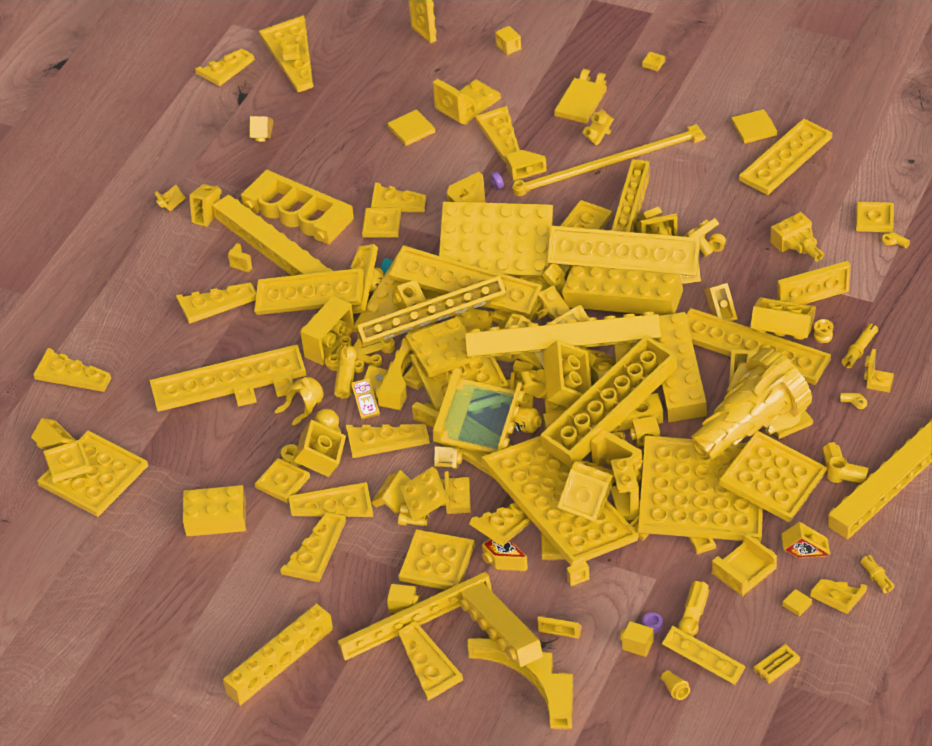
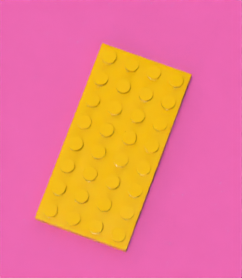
(536, 485)

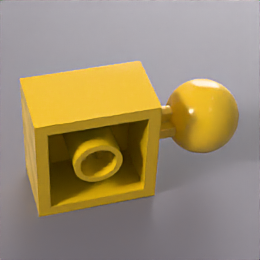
(320, 444)

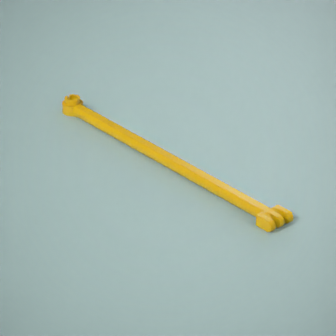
(693, 132)

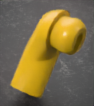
(894, 239)

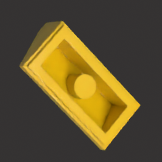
(559, 627)

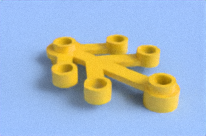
(385, 346)

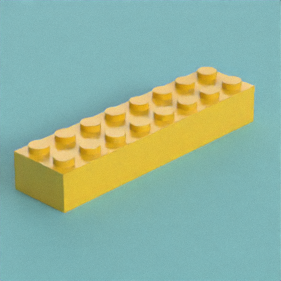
(609, 400)

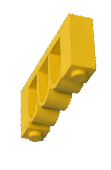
(325, 229)

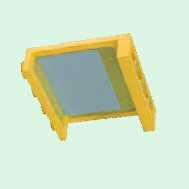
(477, 415)

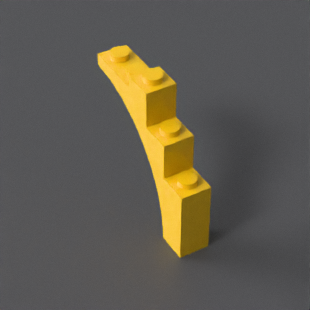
(554, 688)

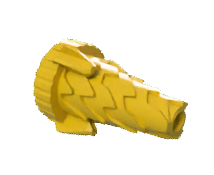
(760, 394)

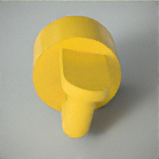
(535, 383)

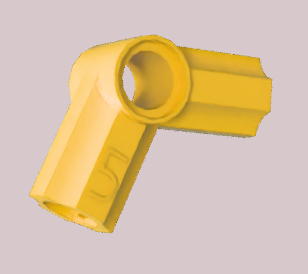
(839, 469)

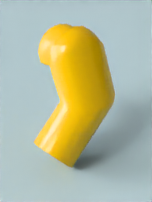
(855, 399)

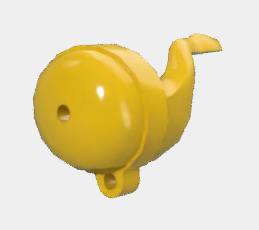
(311, 393)

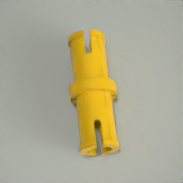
(877, 573)

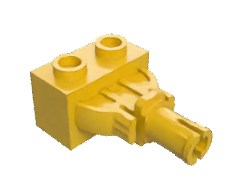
(796, 234)

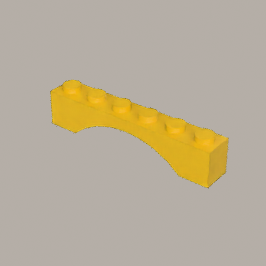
(393, 388)

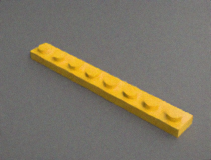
(420, 612)

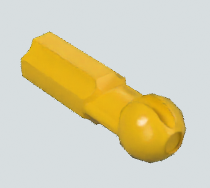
(345, 372)
(694, 608)

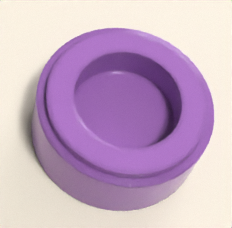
(496, 180)
(653, 620)

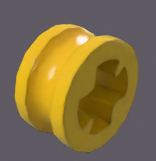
(717, 242)

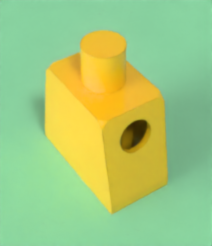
(201, 204)

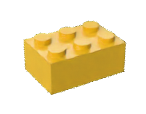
(783, 318)
(326, 328)
(566, 373)
(214, 510)

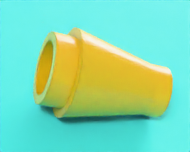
(676, 686)

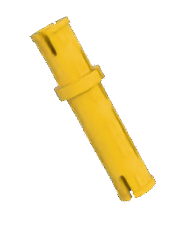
(856, 350)

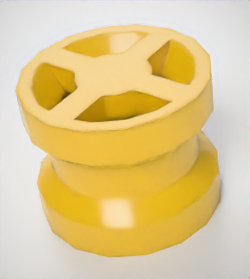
(823, 331)
(288, 454)

